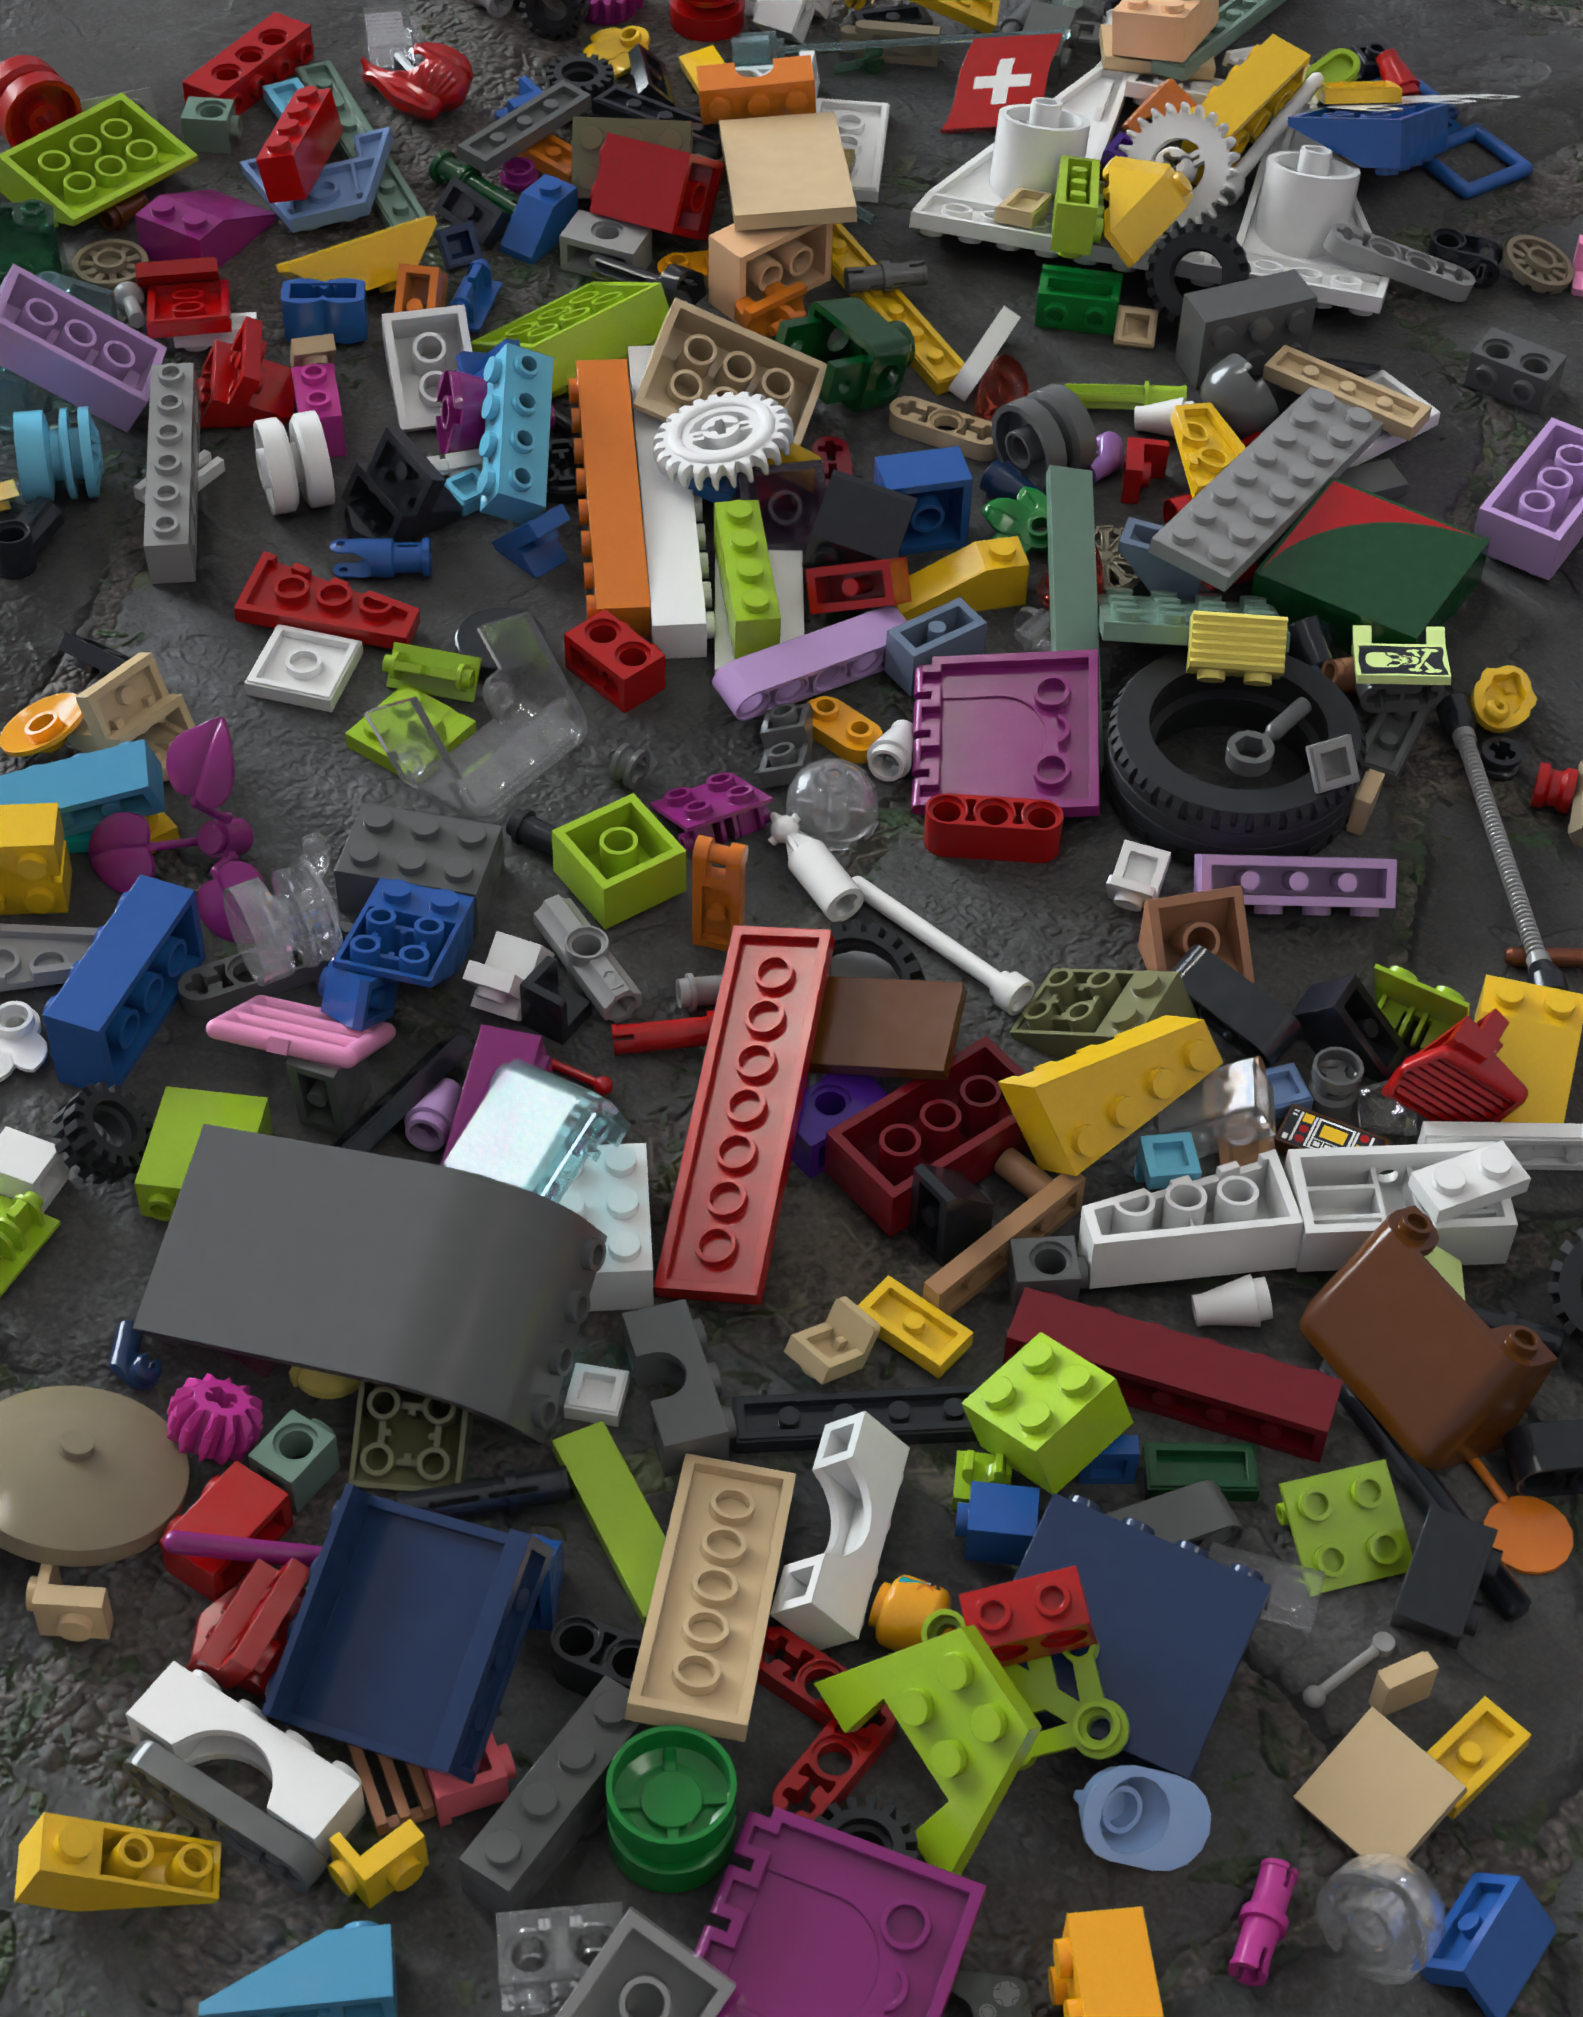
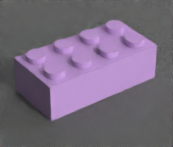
(75, 349)
(1538, 504)

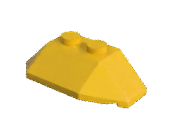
(367, 258)

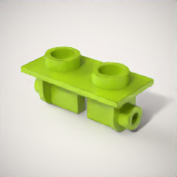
(433, 671)

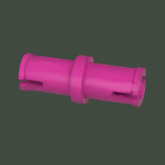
(1263, 1922)

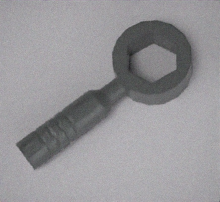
(1263, 743)

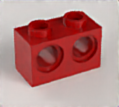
(615, 661)
(1032, 1616)

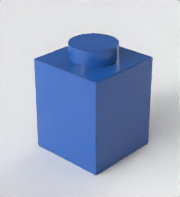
(998, 1522)

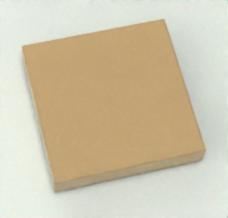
(1380, 1790)

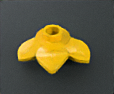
(615, 44)

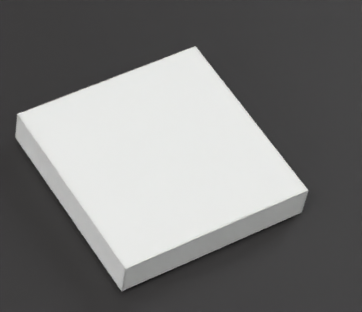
(304, 668)

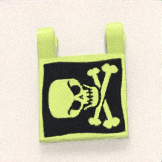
(1400, 662)

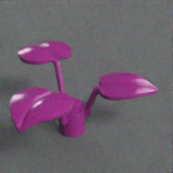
(199, 766)

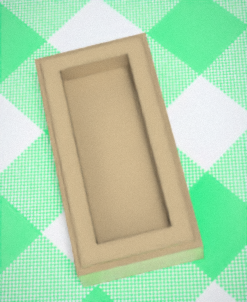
(1024, 208)

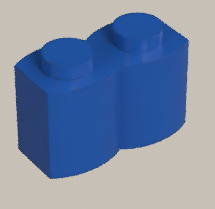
(325, 308)

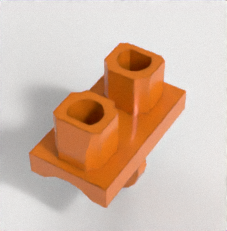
(777, 305)

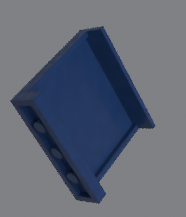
(1163, 1623)
(408, 1633)

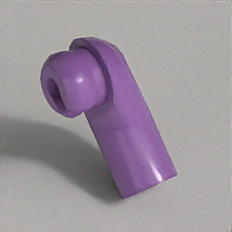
(1110, 455)

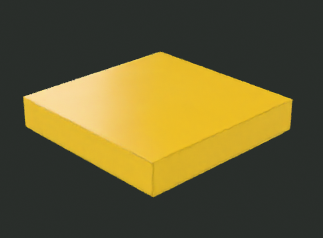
(1359, 92)

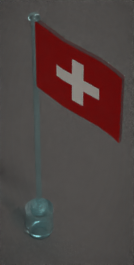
(994, 74)

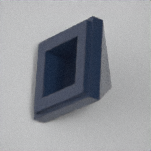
(458, 245)

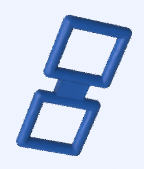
(1457, 135)

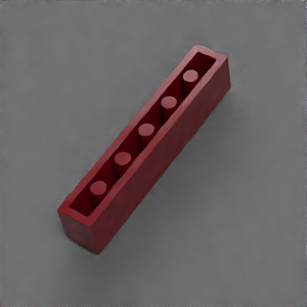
(1188, 1375)

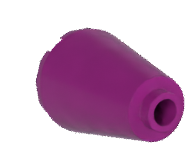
(461, 420)

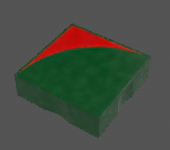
(1372, 565)

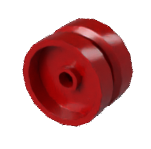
(33, 98)

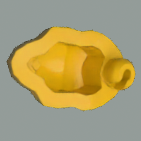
(1502, 698)

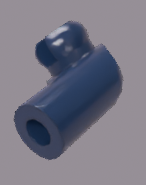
(128, 1363)

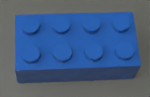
(124, 984)

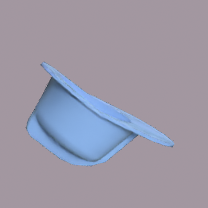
(1143, 1817)

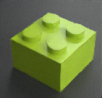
(619, 860)
(1048, 1412)

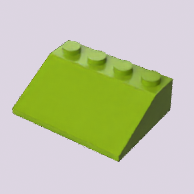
(93, 160)
(586, 325)

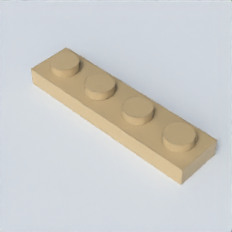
(1299, 371)

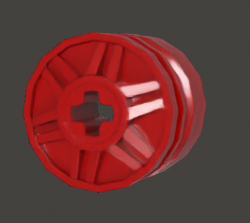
(707, 19)

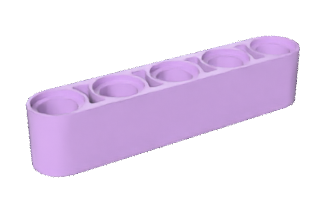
(807, 664)

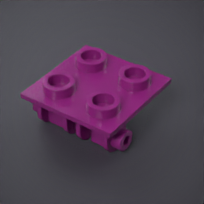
(715, 808)

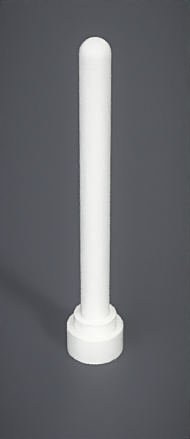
(1272, 133)
(1009, 990)

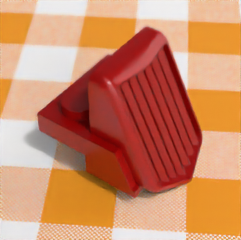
(242, 385)
(1460, 1075)
(246, 1628)

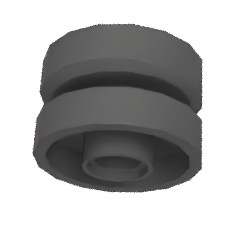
(1044, 431)

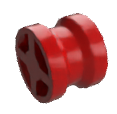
(1554, 788)

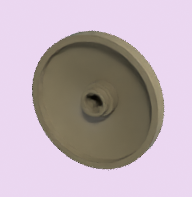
(85, 1476)

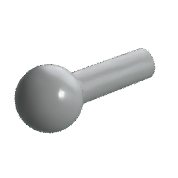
(131, 298)

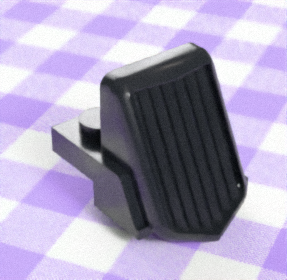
(397, 493)

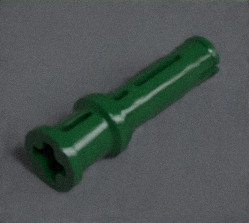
(446, 165)

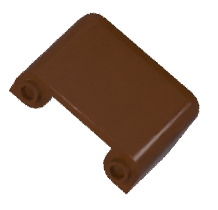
(1420, 1351)

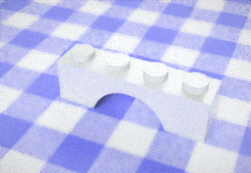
(861, 1475)
(202, 1724)

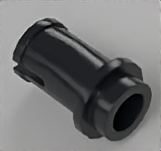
(527, 828)

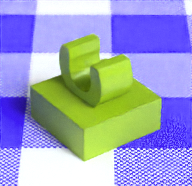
(980, 1468)

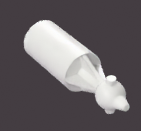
(817, 869)

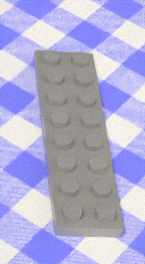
(1265, 488)

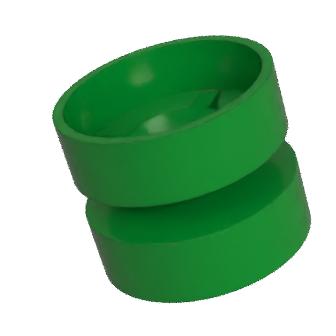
(671, 1808)

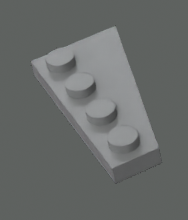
(40, 954)

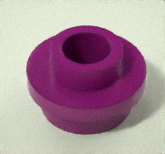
(518, 174)

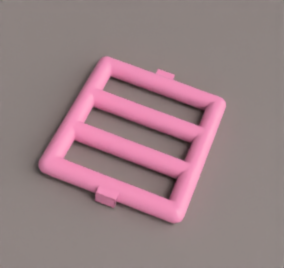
(298, 1032)

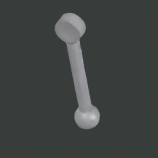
(1381, 1646)

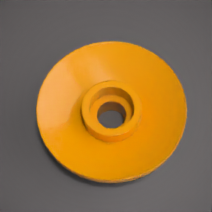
(41, 726)

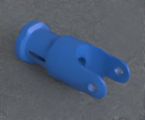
(383, 557)

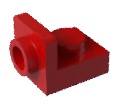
(1142, 461)

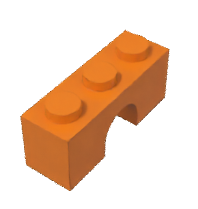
(783, 91)

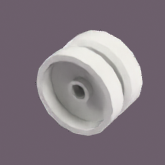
(300, 461)

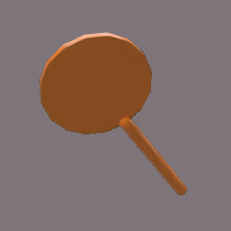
(1529, 1532)

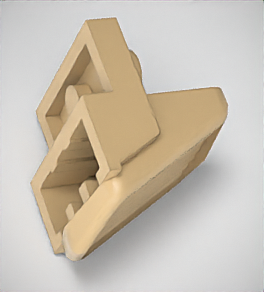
(131, 707)

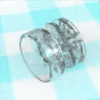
(273, 926)

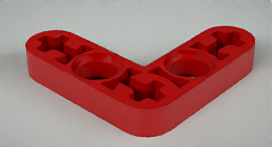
(859, 1746)

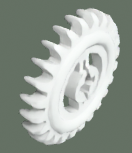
(1212, 152)
(723, 438)

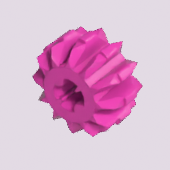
(214, 1419)

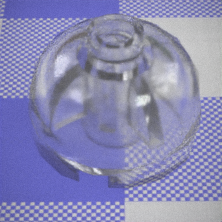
(834, 802)
(1383, 1915)

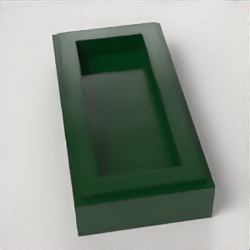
(1178, 1464)

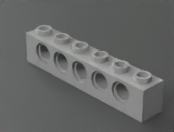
(172, 474)

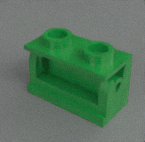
(1078, 299)

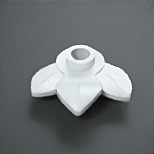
(20, 1039)

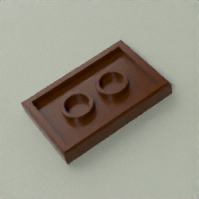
(888, 1027)

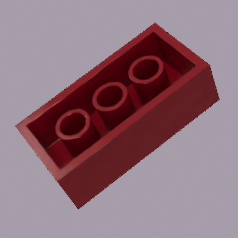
(927, 1121)

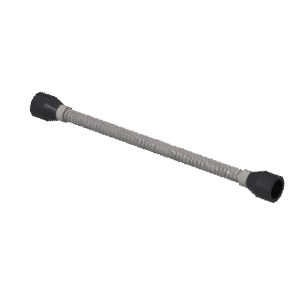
(1459, 724)

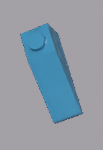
(328, 1976)

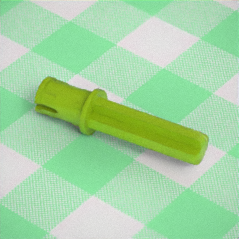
(1124, 396)

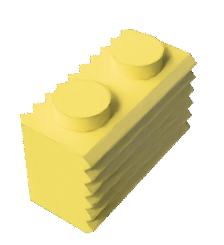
(1237, 647)

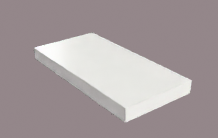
(861, 128)
(788, 582)

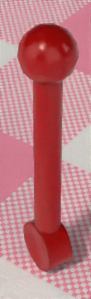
(602, 1085)

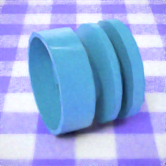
(57, 454)

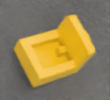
(385, 1867)

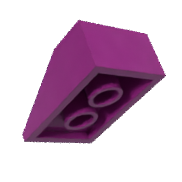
(199, 225)

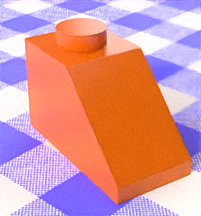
(420, 288)

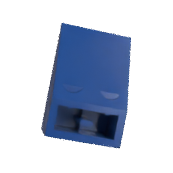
(409, 934)

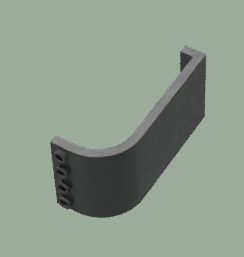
(376, 1273)

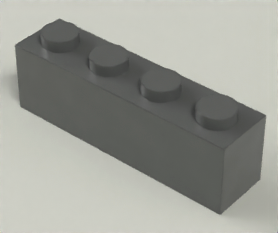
(549, 1805)

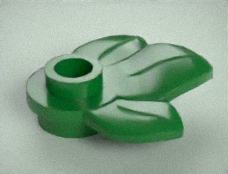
(1020, 518)

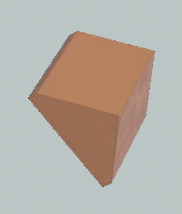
(1202, 918)

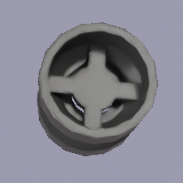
(1335, 1081)

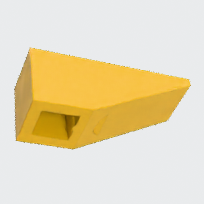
(113, 1866)

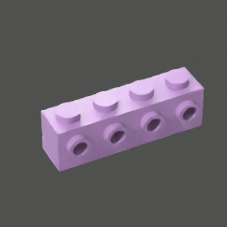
(1302, 881)

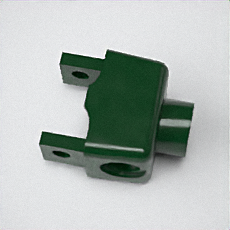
(864, 362)

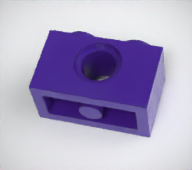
(823, 1108)

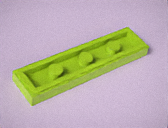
(614, 1509)

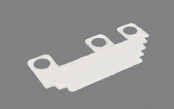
(1417, 99)

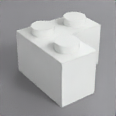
(789, 17)

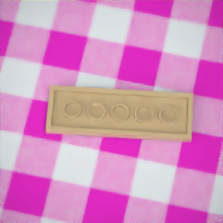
(712, 1598)

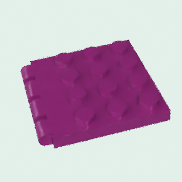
(1009, 728)
(836, 1925)

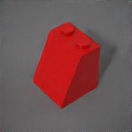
(656, 187)

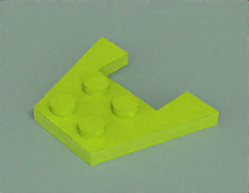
(961, 1722)

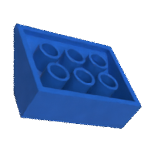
(1379, 139)

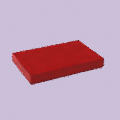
(188, 308)

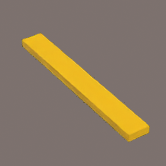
(933, 356)

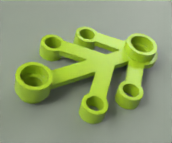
(1042, 1694)

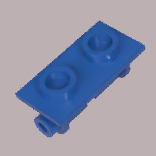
(477, 294)

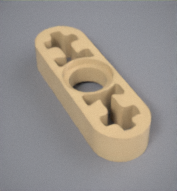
(920, 419)

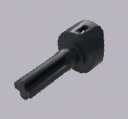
(675, 280)

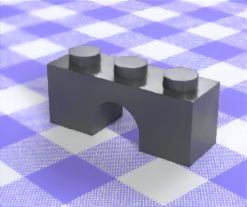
(668, 1349)

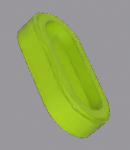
(1337, 66)

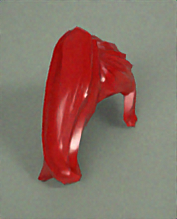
(427, 89)

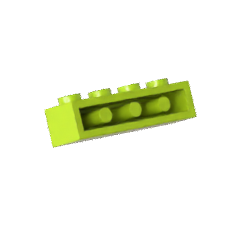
(1077, 207)

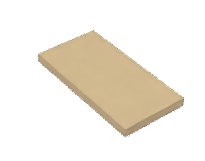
(786, 171)

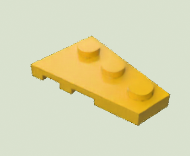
(1204, 443)

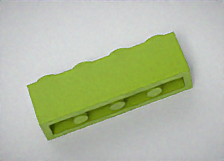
(746, 577)

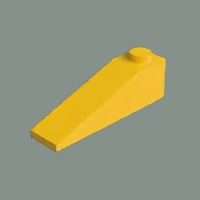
(1142, 204)

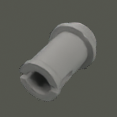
(697, 991)

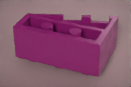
(492, 1050)

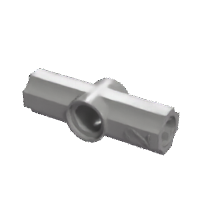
(587, 959)

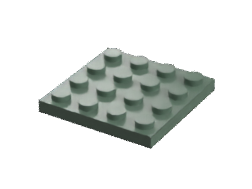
(1164, 616)

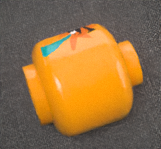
(902, 1609)

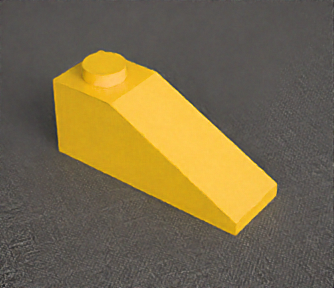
(982, 574)

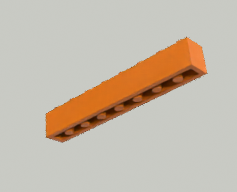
(611, 493)

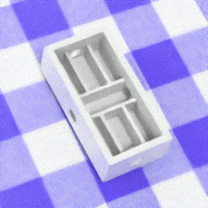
(1348, 1199)

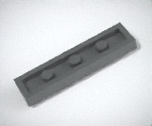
(524, 126)

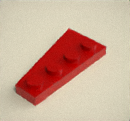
(307, 602)

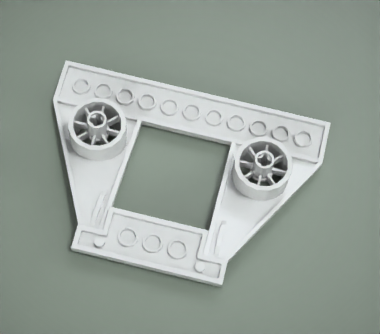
(1289, 212)

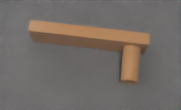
(1048, 1207)

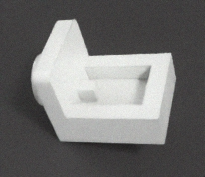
(1137, 875)

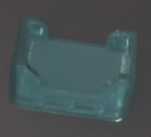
(536, 1130)

